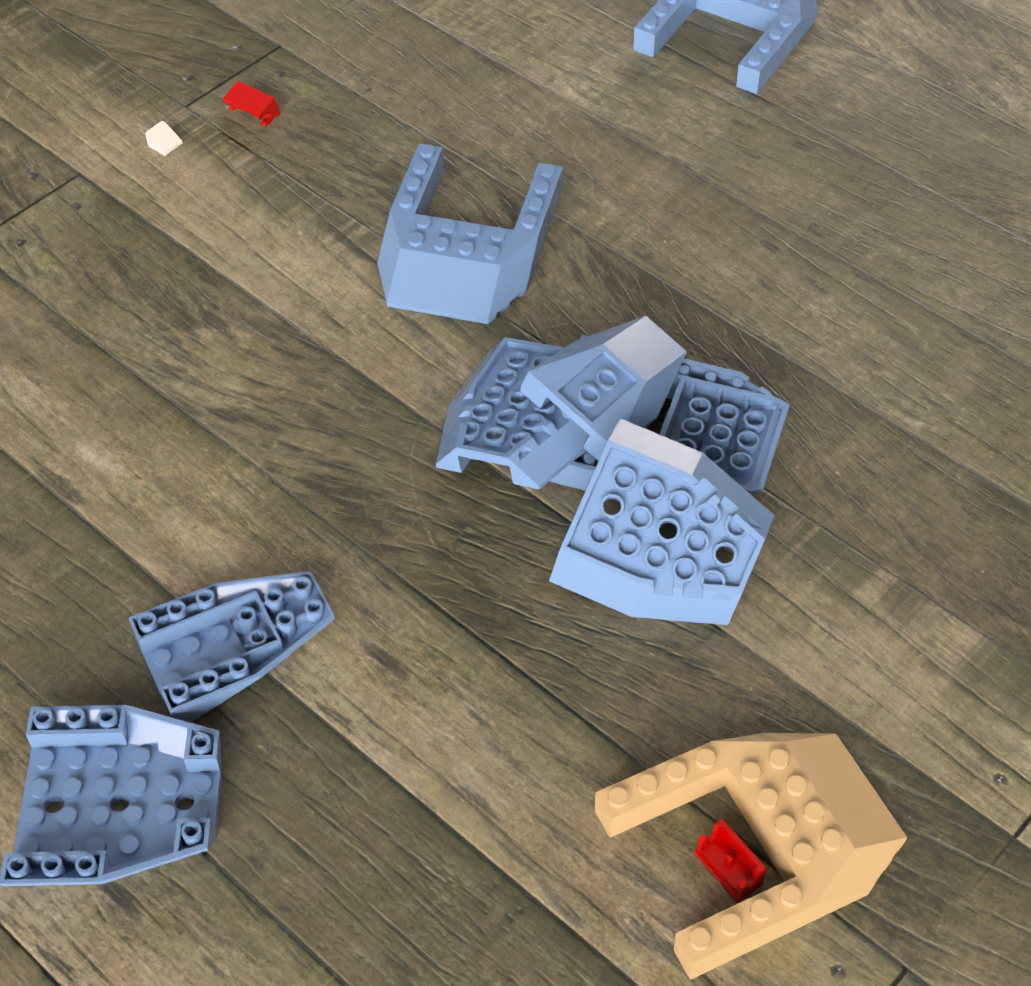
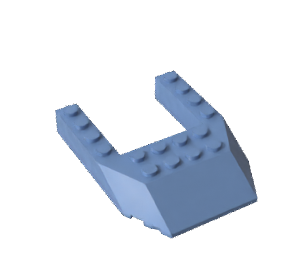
(780, 20)
(455, 264)
(717, 415)

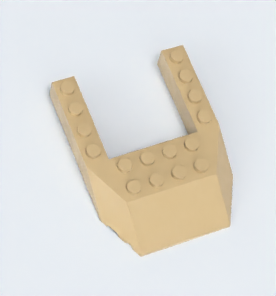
(805, 808)

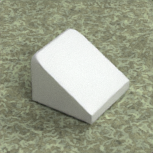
(162, 138)

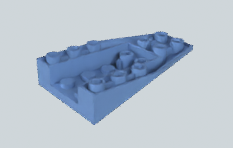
(609, 379)
(226, 637)

